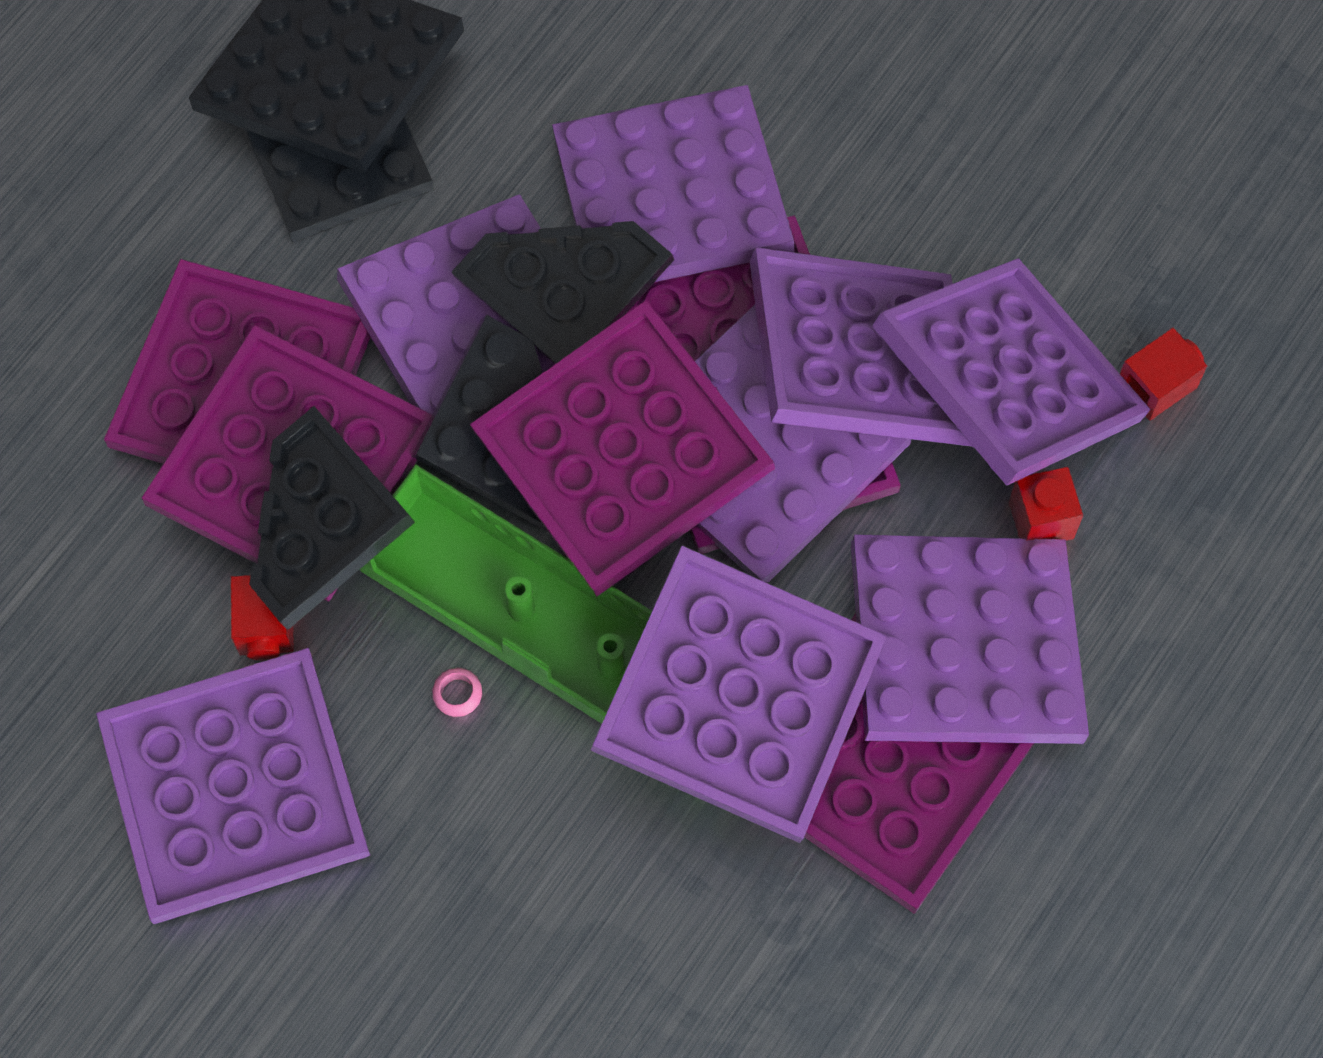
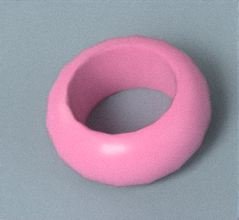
(460, 709)

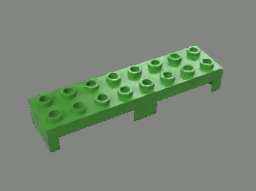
(509, 594)

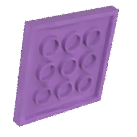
(682, 172)
(417, 306)
(825, 356)
(1011, 369)
(813, 471)
(972, 642)
(739, 694)
(231, 786)

